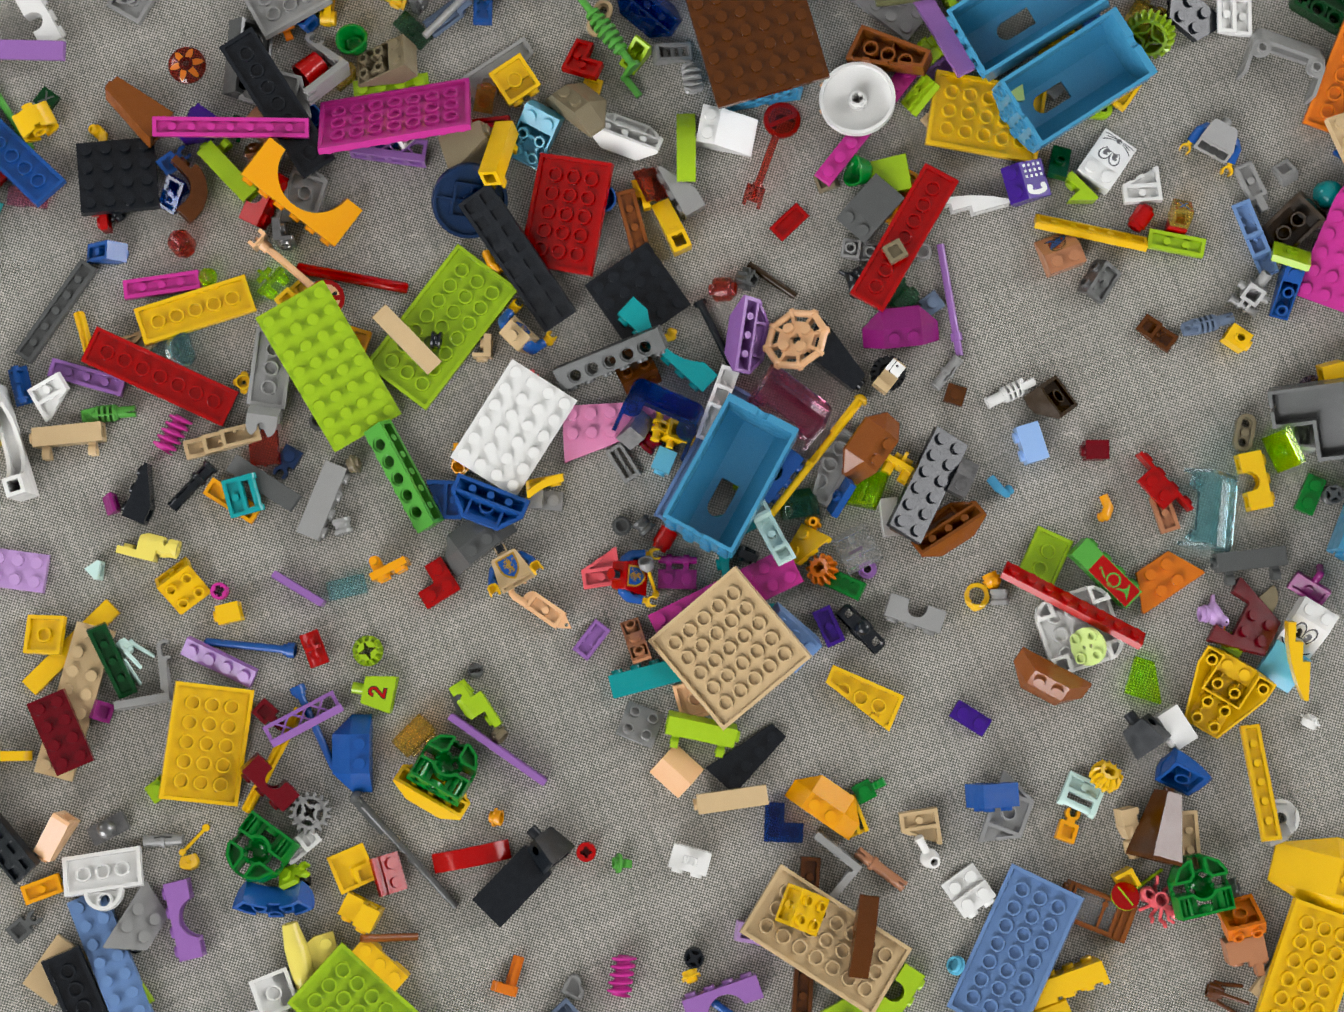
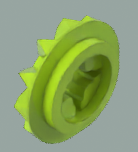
(371, 642)

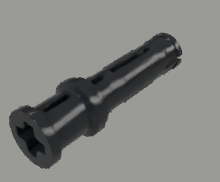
(198, 478)

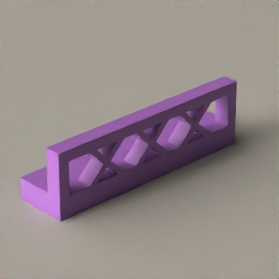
(392, 156)
(306, 725)

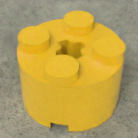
(35, 121)

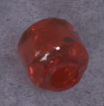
(182, 243)
(723, 289)

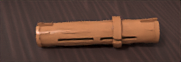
(874, 864)

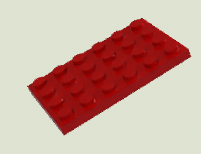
(568, 211)

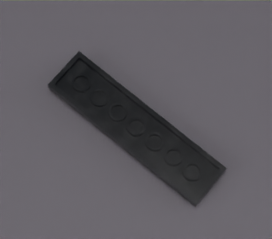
(274, 97)

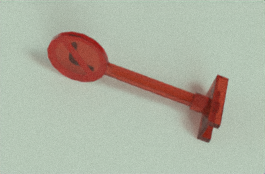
(782, 122)

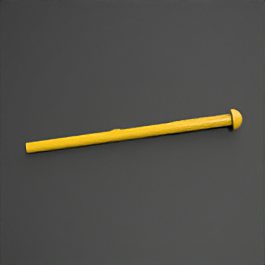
(834, 432)

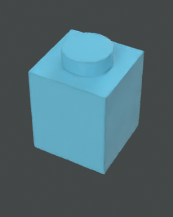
(663, 461)

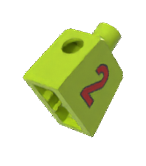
(377, 692)

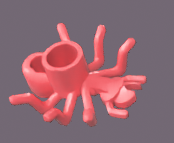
(1156, 900)

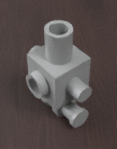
(1252, 292)

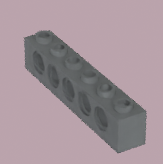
(653, 335)

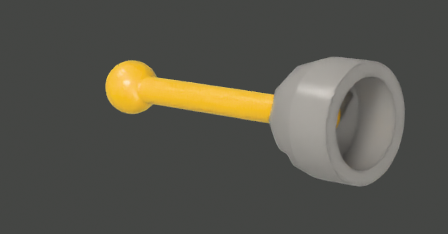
(647, 564)

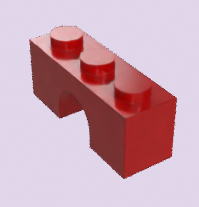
(260, 213)

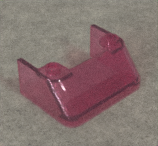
(793, 402)

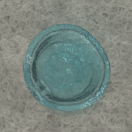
(180, 349)

